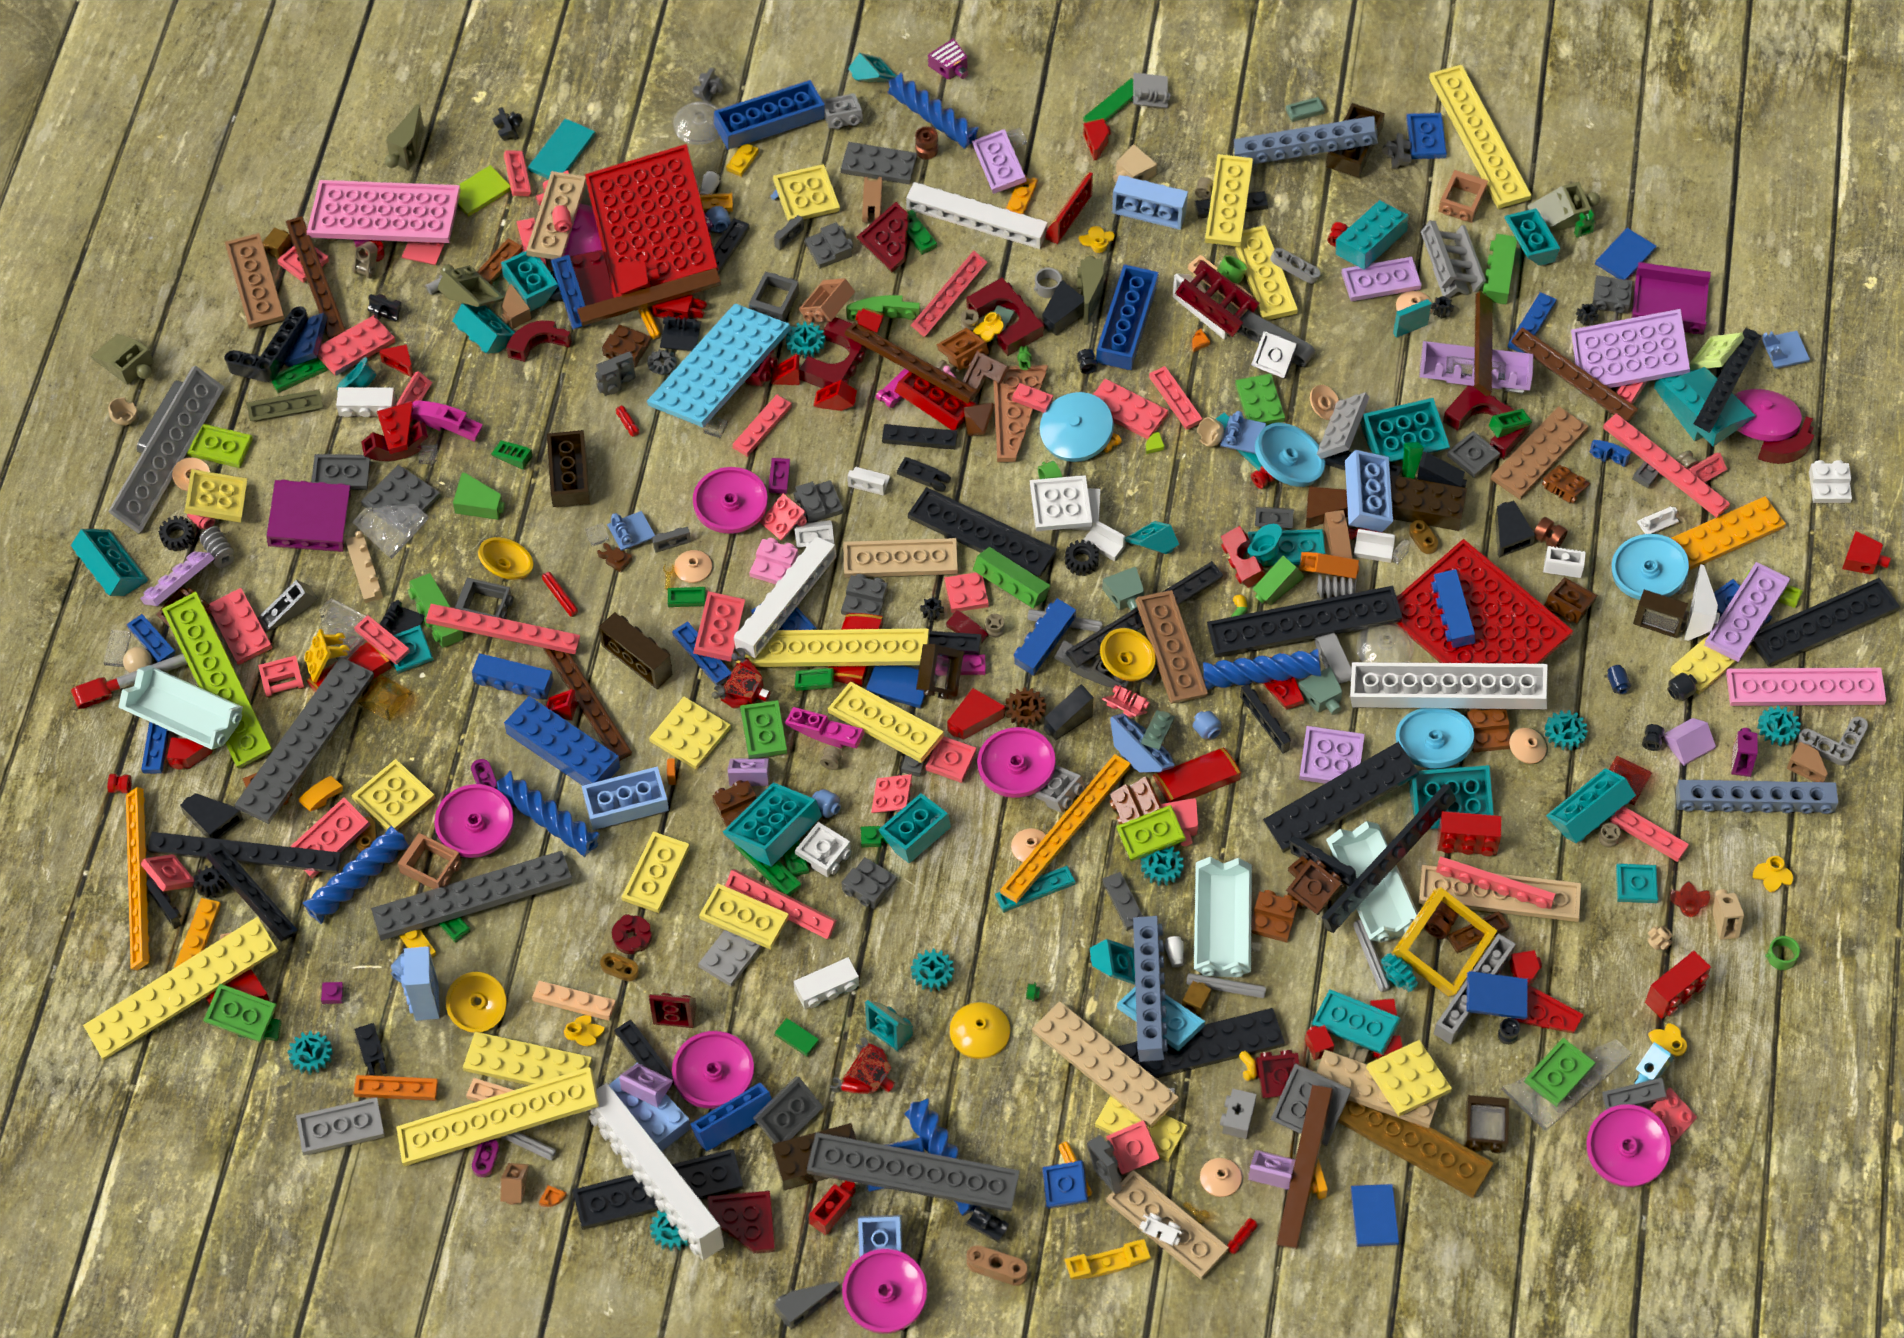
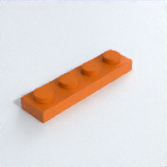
(396, 1087)

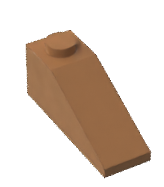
(1337, 534)

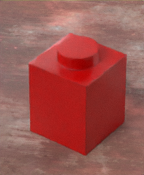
(869, 319)
(1318, 1041)

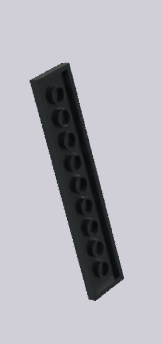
(1304, 621)

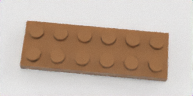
(254, 281)
(1539, 453)
(1171, 647)

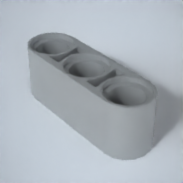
(1334, 657)

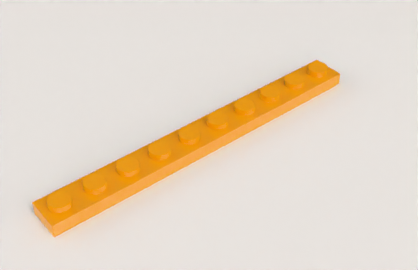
(1065, 828)
(137, 879)

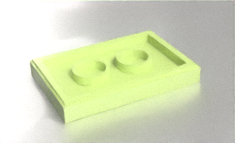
(1716, 351)

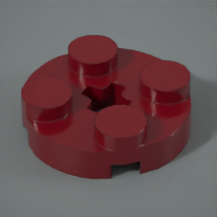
(634, 944)

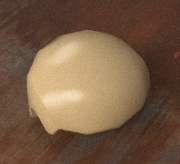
(122, 412)
(1210, 432)
(136, 658)

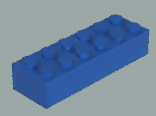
(769, 114)
(1127, 317)
(561, 743)

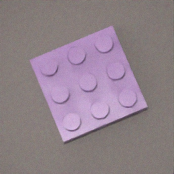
(1329, 753)

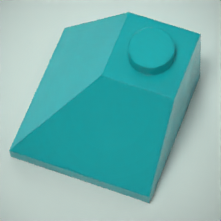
(870, 69)
(1155, 536)
(1114, 960)

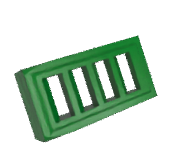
(1501, 429)
(1411, 459)
(513, 460)

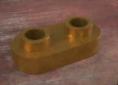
(1422, 535)
(368, 835)
(620, 966)

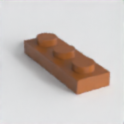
(492, 267)

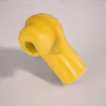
(1250, 1063)

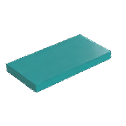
(562, 149)
(1294, 543)
(1356, 1021)

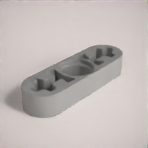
(1304, 275)

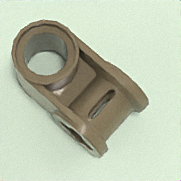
(364, 262)

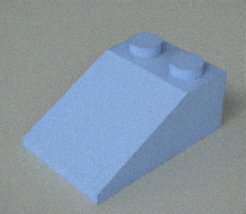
(879, 1233)

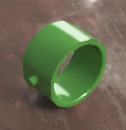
(1232, 268)
(1049, 470)
(1783, 941)

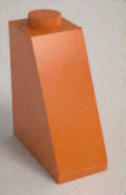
(1329, 565)

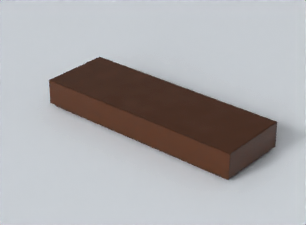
(1471, 936)

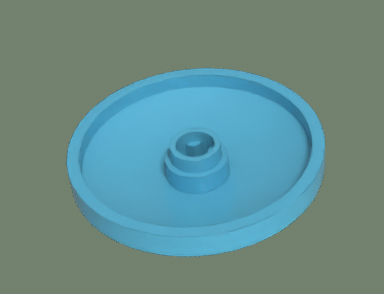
(1076, 426)
(1289, 454)
(1650, 564)
(1435, 737)

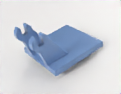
(1785, 349)

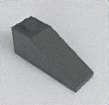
(289, 604)
(803, 1302)

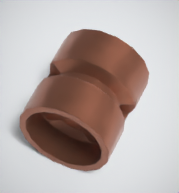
(926, 142)
(1544, 530)
(1441, 921)

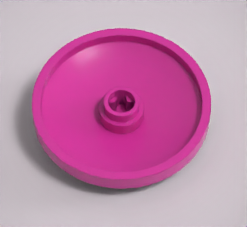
(584, 233)
(1774, 415)
(730, 500)
(1016, 762)
(474, 820)
(712, 1069)
(1628, 1145)
(884, 1291)

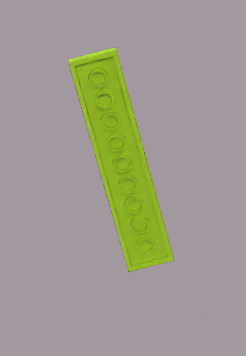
(216, 674)

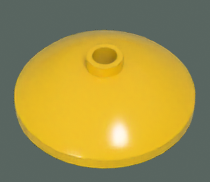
(505, 558)
(1130, 647)
(462, 1005)
(975, 1040)

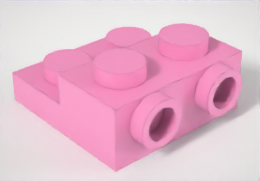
(773, 560)

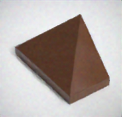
(977, 418)

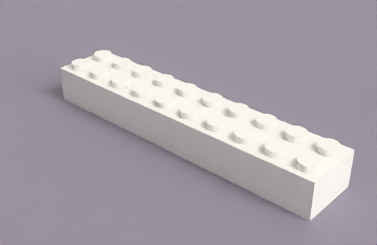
(1449, 685)
(656, 1174)

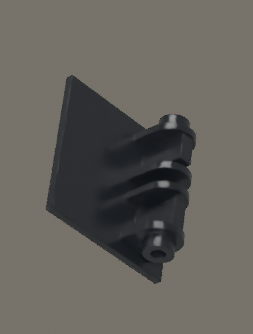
(680, 333)
(400, 619)

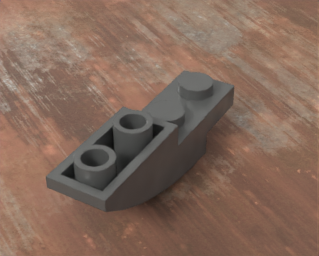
(1091, 670)

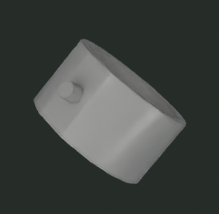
(1052, 273)

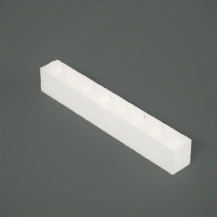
(976, 215)
(785, 596)

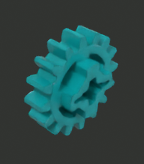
(814, 341)
(1770, 720)
(1568, 729)
(1162, 865)
(923, 965)
(1399, 972)
(320, 1050)
(663, 1231)

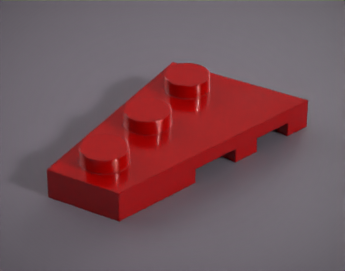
(396, 426)
(1285, 692)
(1550, 1013)

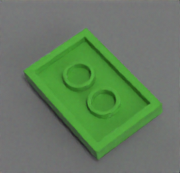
(1260, 399)
(763, 729)
(240, 1013)
(1559, 1072)

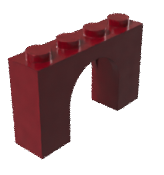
(1001, 293)
(824, 374)
(1474, 402)

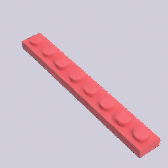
(1666, 465)
(503, 629)

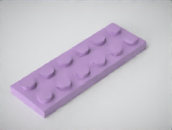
(1747, 612)

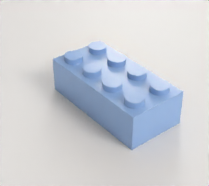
(1149, 202)
(1368, 491)
(625, 798)
(420, 983)
(661, 1123)

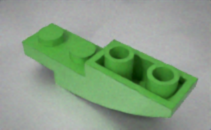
(889, 305)

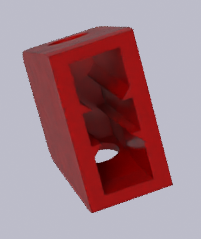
(635, 276)
(1864, 555)

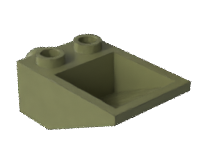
(405, 141)
(1558, 208)
(1090, 281)
(467, 286)
(125, 358)

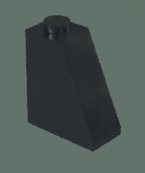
(1063, 308)
(1439, 471)
(1511, 529)
(1069, 713)
(210, 816)

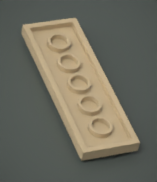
(560, 190)
(900, 557)
(1365, 1089)
(1197, 1247)

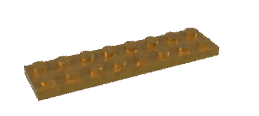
(1420, 1146)

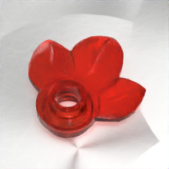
(1691, 898)

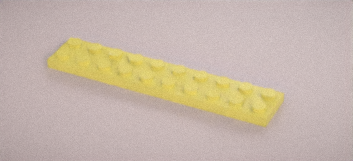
(1479, 136)
(842, 648)
(180, 988)
(497, 1116)

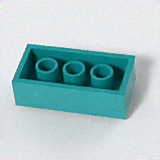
(1371, 234)

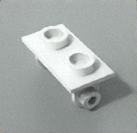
(1658, 520)
(1154, 1225)

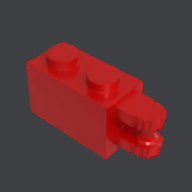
(680, 307)
(832, 1207)

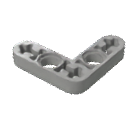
(1841, 747)

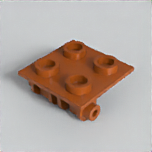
(1566, 481)

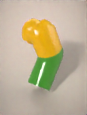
(1241, 603)

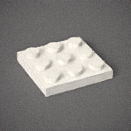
(1060, 503)

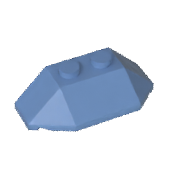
(1127, 740)

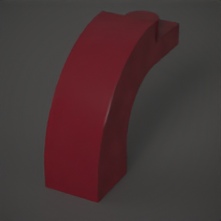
(534, 334)
(375, 446)
(1788, 449)

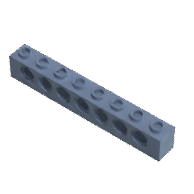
(1308, 140)
(1765, 790)
(1149, 1016)

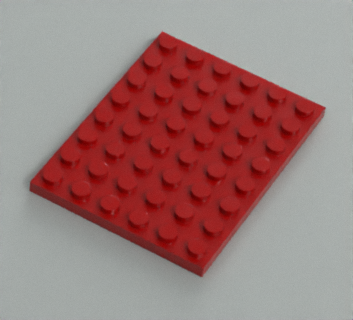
(652, 215)
(1504, 617)

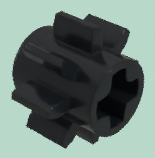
(1442, 307)
(1587, 314)
(932, 609)

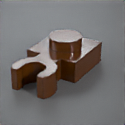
(615, 558)

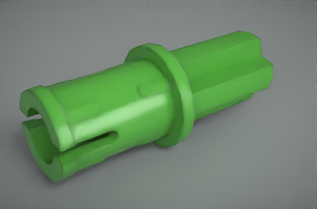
(1024, 358)

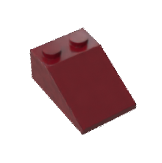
(592, 276)
(673, 1010)

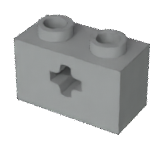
(1238, 1124)

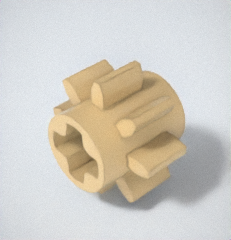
(1660, 937)

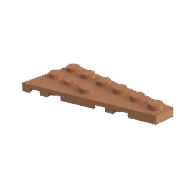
(1011, 417)

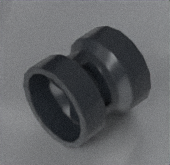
(1086, 360)
(1653, 737)
(1510, 1027)

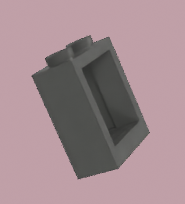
(779, 282)
(485, 588)

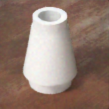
(709, 182)
(1174, 950)

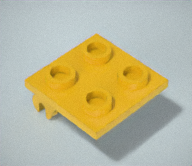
(322, 650)

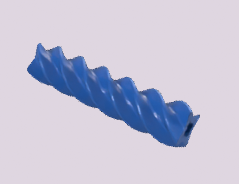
(932, 111)
(1262, 669)
(547, 815)
(355, 874)
(934, 1138)

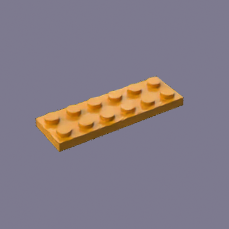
(1729, 532)

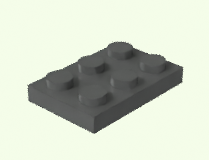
(342, 469)
(788, 1111)

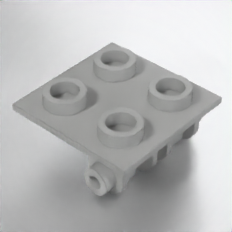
(1150, 90)

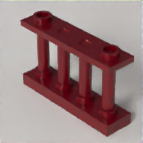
(1211, 309)

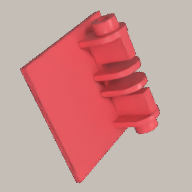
(423, 251)
(783, 517)
(1121, 700)
(892, 793)
(1674, 1115)

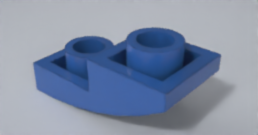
(1604, 450)

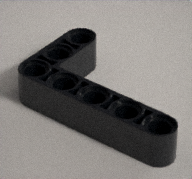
(269, 364)

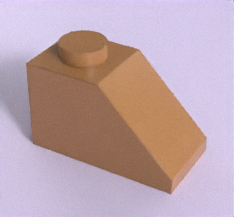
(514, 308)
(1807, 763)
(514, 1183)

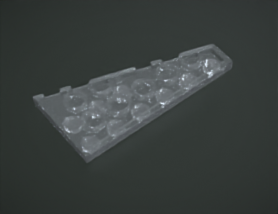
(1545, 1114)

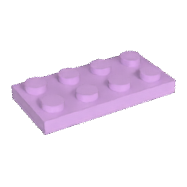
(998, 161)
(1381, 279)
(181, 574)

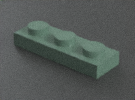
(1158, 729)

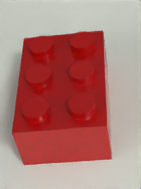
(1469, 833)
(1678, 985)

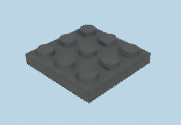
(401, 489)
(1295, 1097)

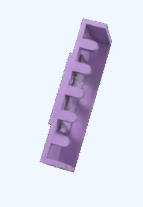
(1456, 365)

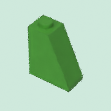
(477, 499)
(1278, 581)

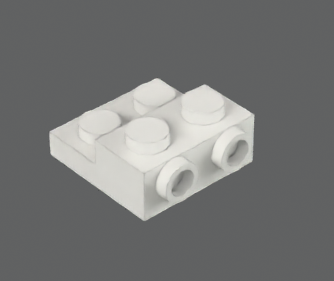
(1830, 482)
(824, 849)

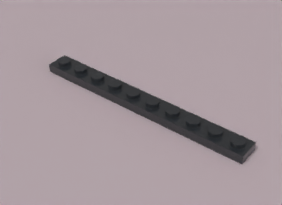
(1726, 381)
(1132, 620)
(247, 852)
(1388, 858)

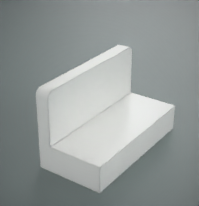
(868, 480)
(809, 531)
(1107, 540)
(1374, 545)

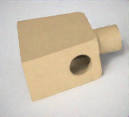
(1135, 165)
(1727, 907)

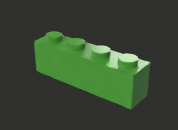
(1501, 268)
(1011, 577)
(426, 592)

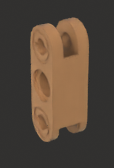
(871, 198)
(981, 1259)

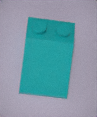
(887, 1025)

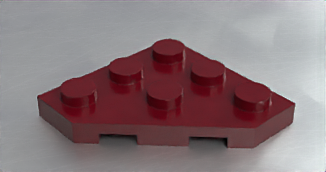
(888, 237)
(746, 1218)

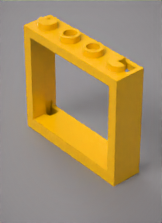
(1402, 948)

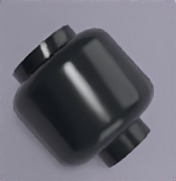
(1682, 686)

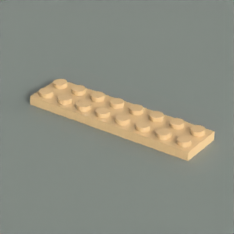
(1564, 907)
(1105, 1064)

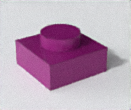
(332, 993)

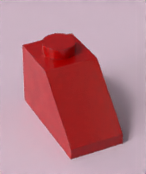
(1096, 136)
(835, 396)
(186, 753)
(1525, 966)

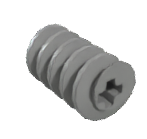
(216, 544)
(1334, 587)

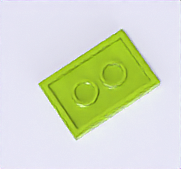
(481, 190)
(220, 445)
(1150, 833)

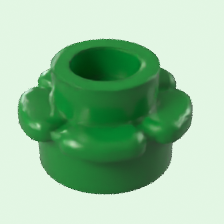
(1032, 992)

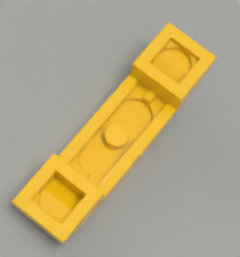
(1107, 1262)

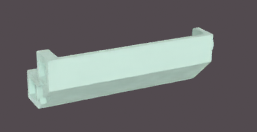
(181, 707)
(1389, 907)
(1223, 917)

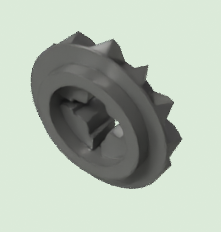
(656, 366)

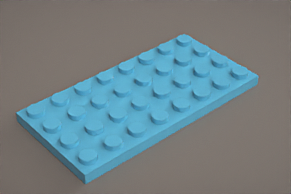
(719, 365)

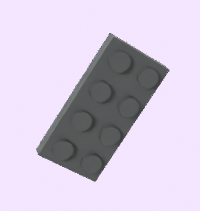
(877, 162)

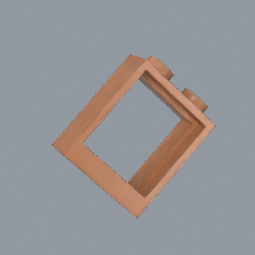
(1468, 183)
(827, 300)
(414, 852)

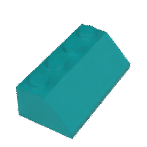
(108, 561)
(1591, 805)

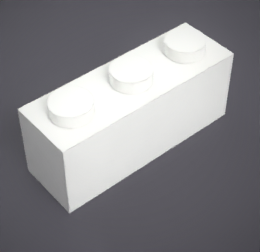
(364, 401)
(826, 983)

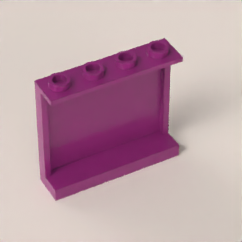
(1672, 288)
(308, 515)

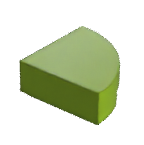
(1154, 443)

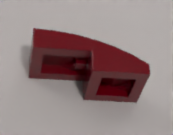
(963, 624)

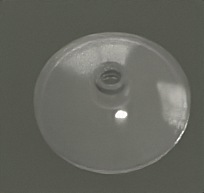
(696, 128)
(1374, 649)

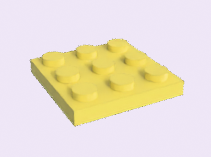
(806, 193)
(215, 495)
(690, 733)
(393, 796)
(1409, 1078)

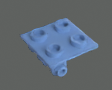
(1241, 433)
(630, 530)

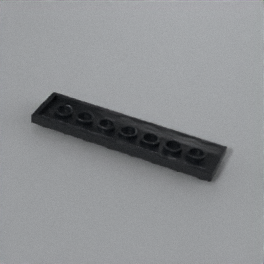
(980, 531)
(1824, 622)
(1341, 796)
(1216, 1044)
(627, 1198)

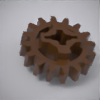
(1025, 707)

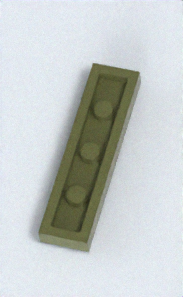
(284, 405)

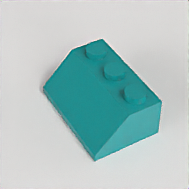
(1533, 236)
(529, 279)
(483, 327)
(915, 827)

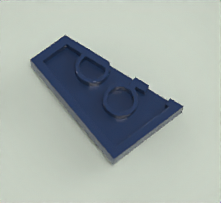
(308, 342)

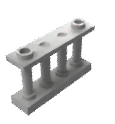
(1443, 264)

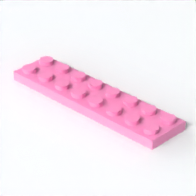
(1805, 686)

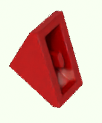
(398, 359)
(787, 372)
(563, 704)

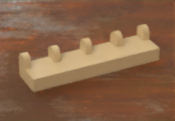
(363, 567)

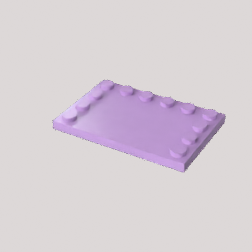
(1633, 349)

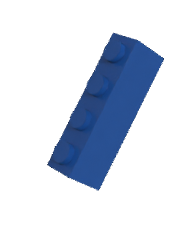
(1454, 609)
(1045, 636)
(512, 676)
(730, 1117)

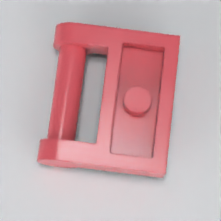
(278, 671)

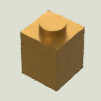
(277, 243)
(1196, 997)

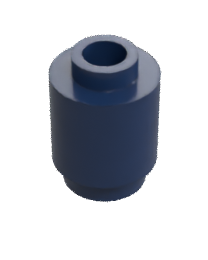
(1618, 679)

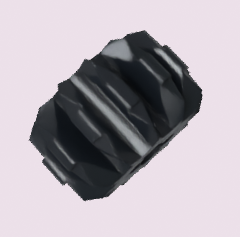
(209, 882)

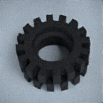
(175, 524)
(1081, 548)

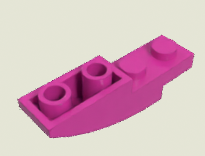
(446, 417)
(824, 730)

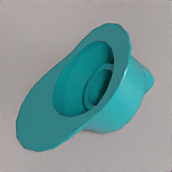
(359, 377)
(1265, 543)

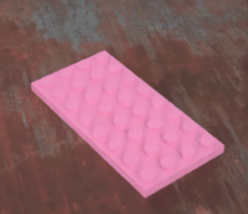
(384, 211)

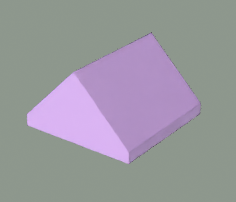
(1690, 740)
(753, 770)
(645, 1084)
(1271, 1169)

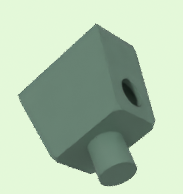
(1124, 588)
(1322, 691)

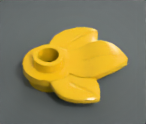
(1097, 239)
(991, 326)
(1772, 876)
(583, 1031)
(1667, 1038)

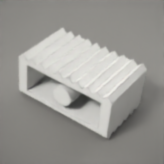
(1564, 562)

